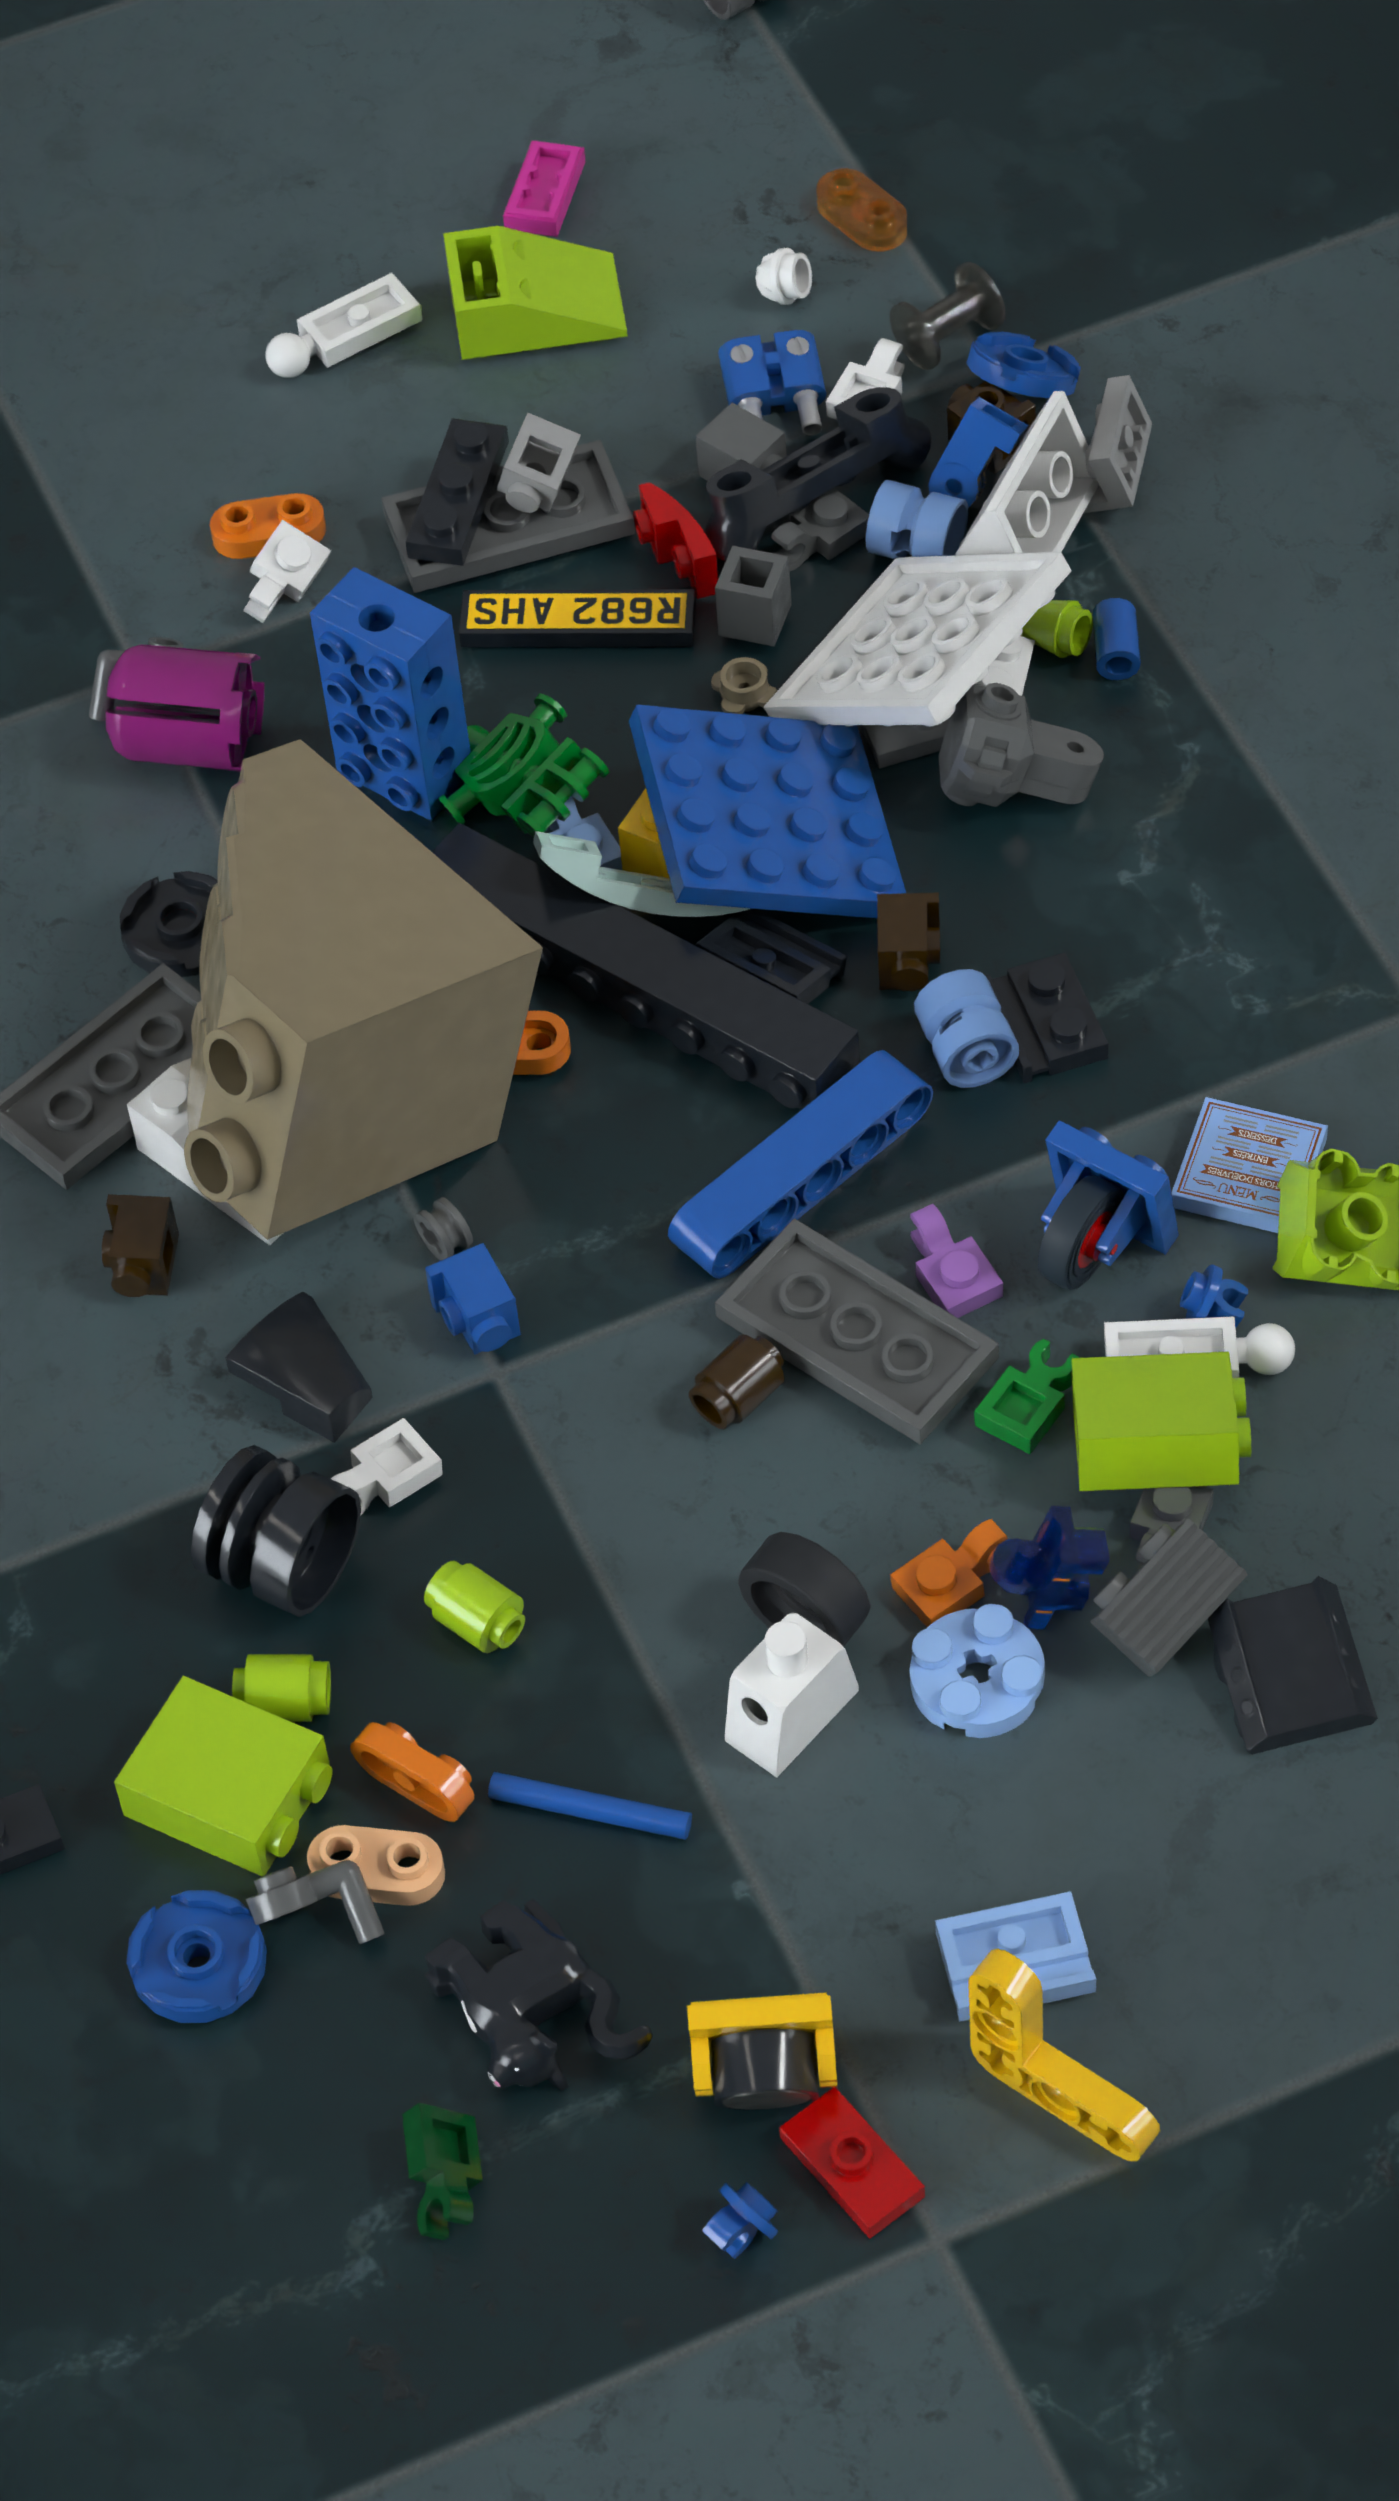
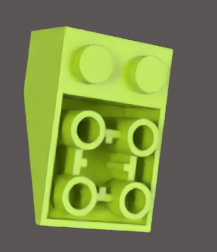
(529, 292)

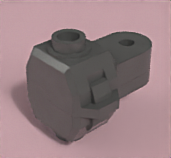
(999, 751)

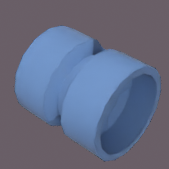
(909, 524)
(966, 1028)

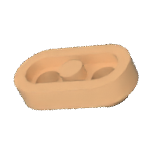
(377, 1856)

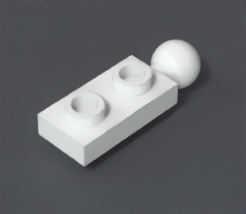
(345, 327)
(1265, 1349)

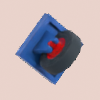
(1100, 1206)

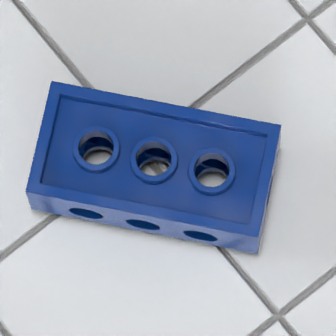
(391, 692)

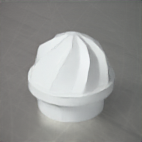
(784, 276)

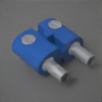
(774, 375)

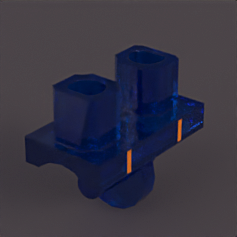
(1052, 1566)

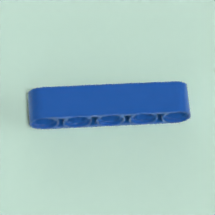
(800, 1164)

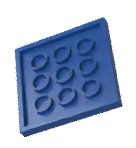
(765, 812)

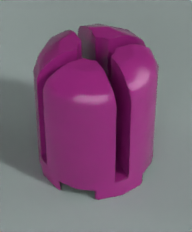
(191, 680)

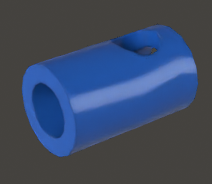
(1116, 639)

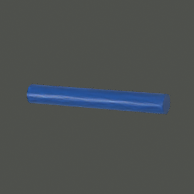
(590, 1805)

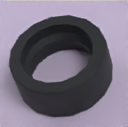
(804, 1579)

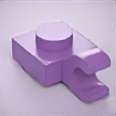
(952, 1273)

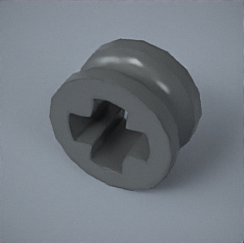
(443, 1229)

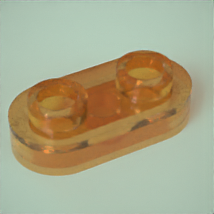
(862, 209)

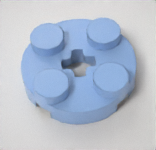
(969, 1637)

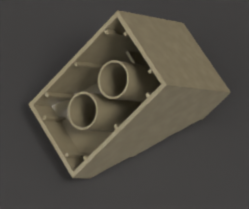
(347, 1002)

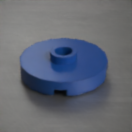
(1017, 366)
(192, 1927)

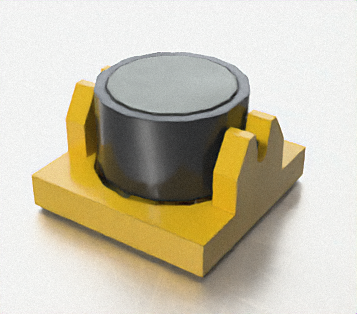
(762, 2050)

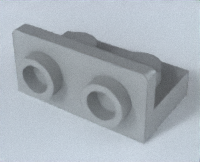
(1117, 446)

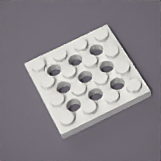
(919, 639)

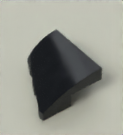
(303, 1366)

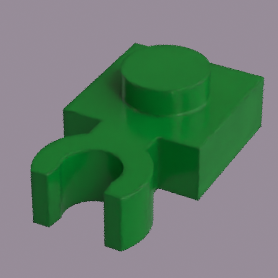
(1026, 1404)

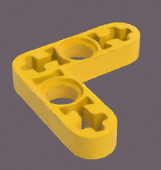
(1011, 2047)

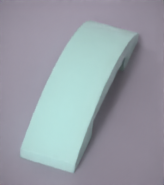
(580, 864)

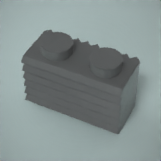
(1167, 1595)

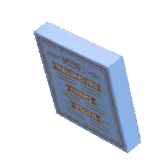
(1238, 1162)

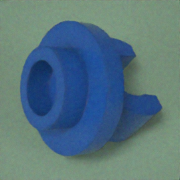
(1212, 1297)
(738, 2222)

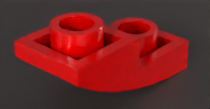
(676, 538)

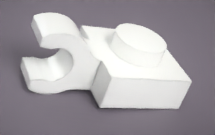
(880, 371)
(284, 566)
(391, 1465)

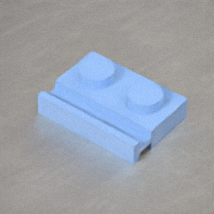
(1037, 1931)

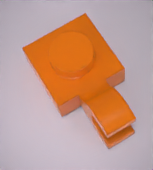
(946, 1579)

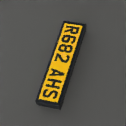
(578, 618)

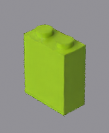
(1158, 1421)
(224, 1776)

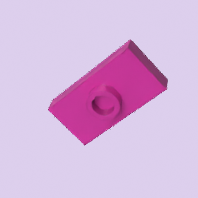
(544, 188)

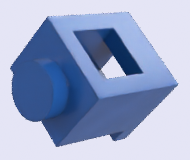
(474, 1299)

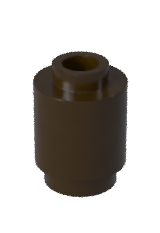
(737, 1381)

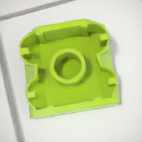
(1339, 1222)

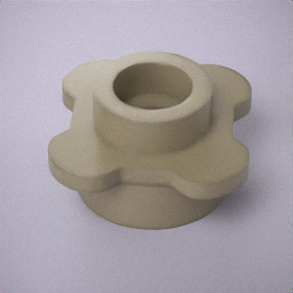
(742, 685)

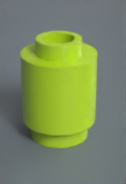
(475, 1606)
(285, 1685)

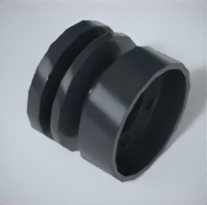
(276, 1530)

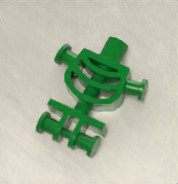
(524, 770)

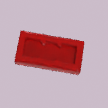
(852, 2162)

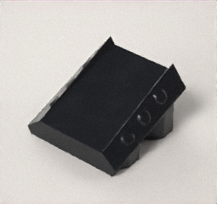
(1290, 1666)

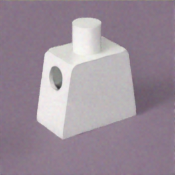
(794, 1681)

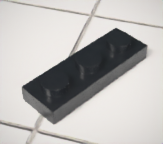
(457, 492)

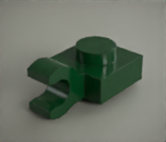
(446, 2157)

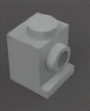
(537, 464)

